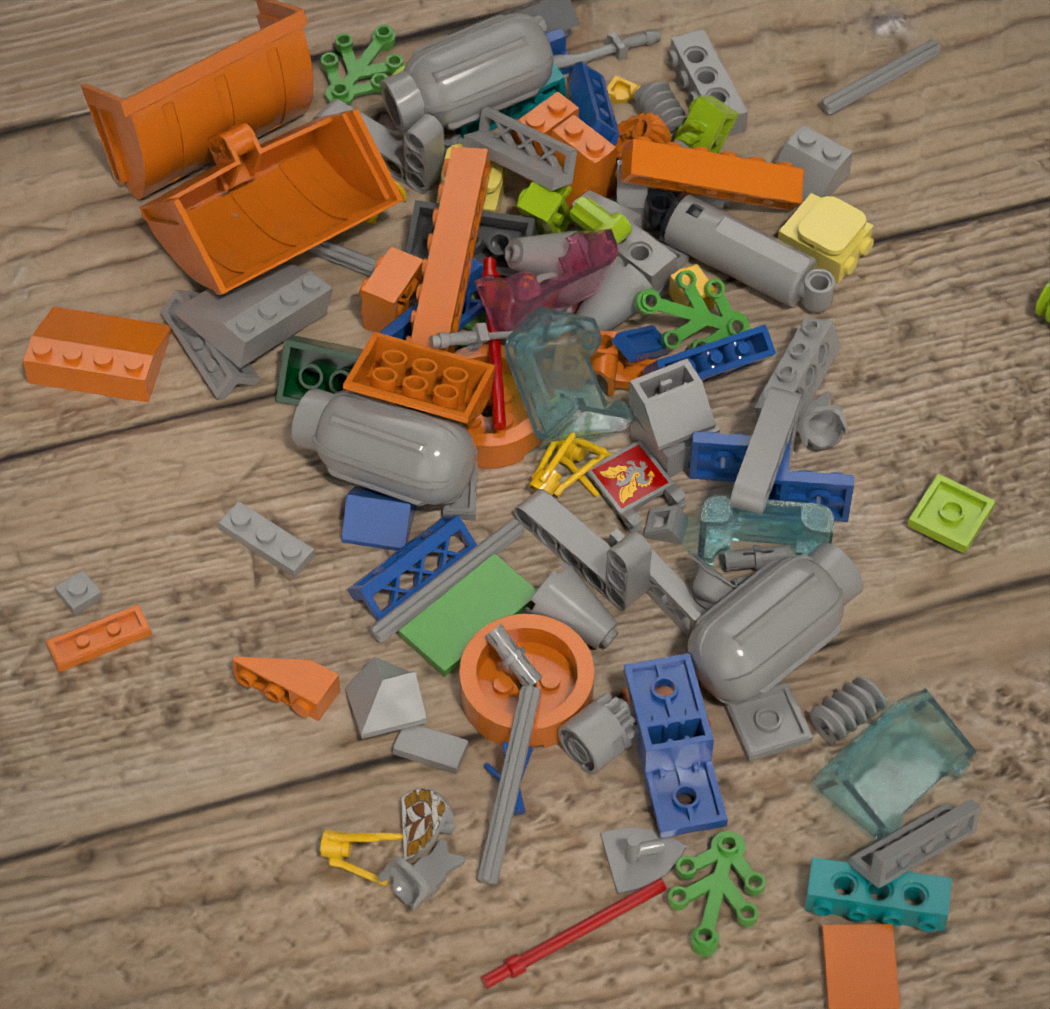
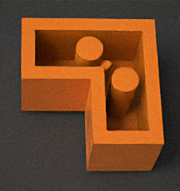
(389, 288)

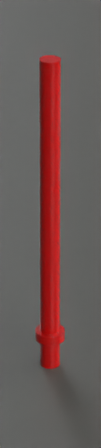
(495, 358)

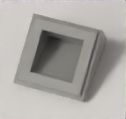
(666, 524)

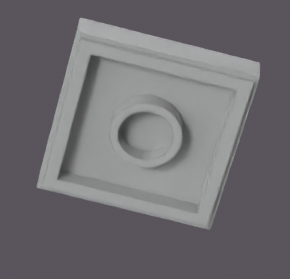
(769, 723)

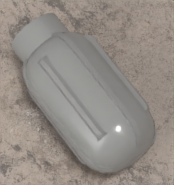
(470, 70)
(386, 446)
(772, 623)

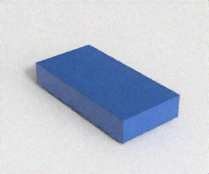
(640, 343)

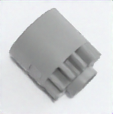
(599, 733)

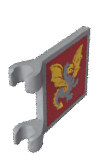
(632, 480)

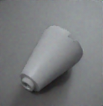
(538, 253)
(615, 297)
(574, 604)

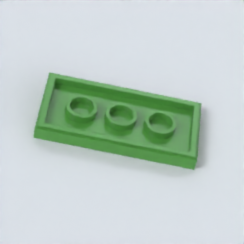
(475, 601)

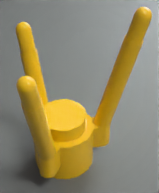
(578, 451)
(548, 479)
(340, 844)

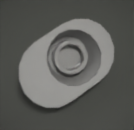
(709, 584)

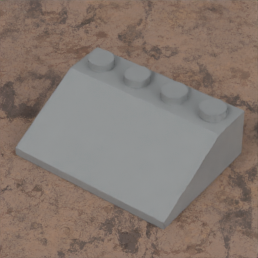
(258, 312)

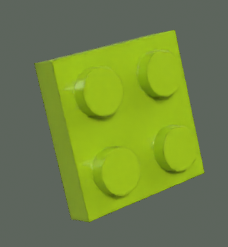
(951, 513)

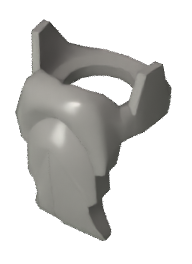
(822, 423)
(420, 881)

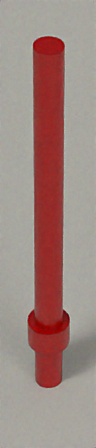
(517, 964)

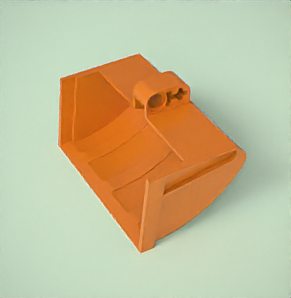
(167, 126)
(283, 190)

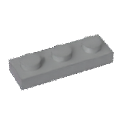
(266, 539)

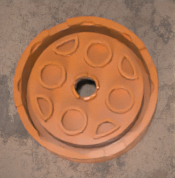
(504, 446)
(491, 690)

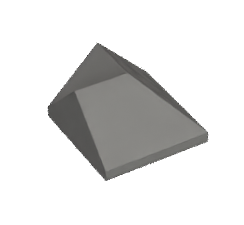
(385, 699)

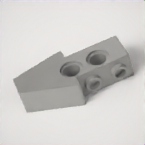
(639, 248)

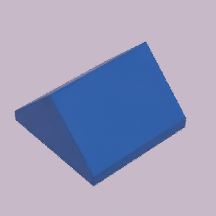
(376, 520)

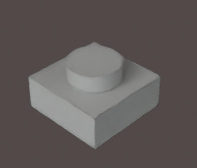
(78, 593)

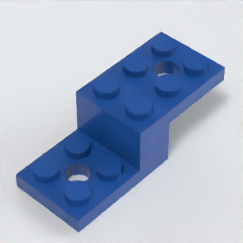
(796, 486)
(675, 745)

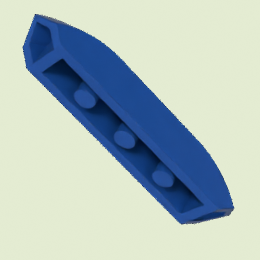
(593, 100)

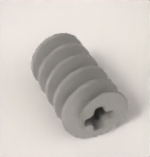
(661, 101)
(847, 708)

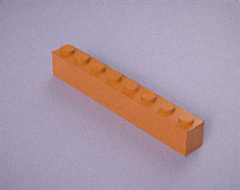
(451, 245)

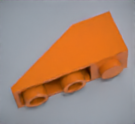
(294, 682)

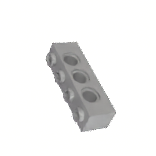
(704, 73)
(804, 361)

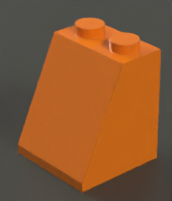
(546, 118)
(594, 160)

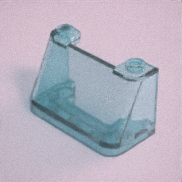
(557, 379)
(781, 523)
(895, 763)

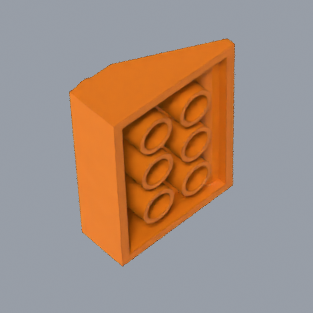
(97, 354)
(422, 378)

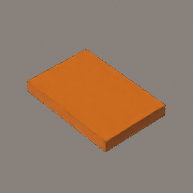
(860, 966)

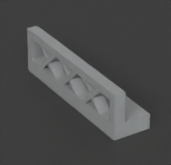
(523, 157)
(212, 364)
(669, 591)
(917, 842)

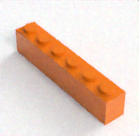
(712, 174)

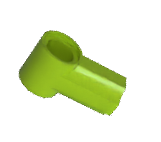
(594, 217)

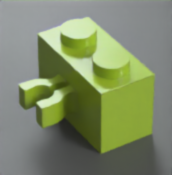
(707, 124)
(546, 207)

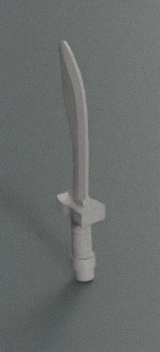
(613, 45)
(472, 338)

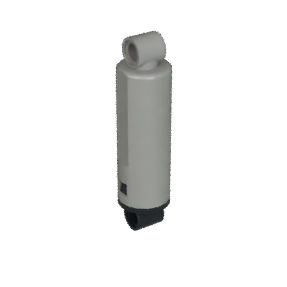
(739, 250)

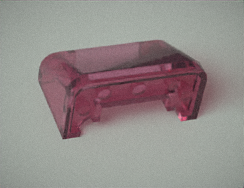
(518, 296)

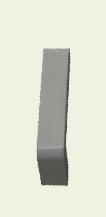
(411, 159)
(766, 450)
(615, 572)

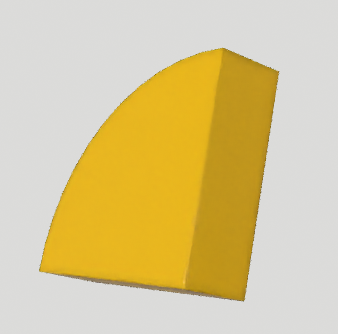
(621, 90)

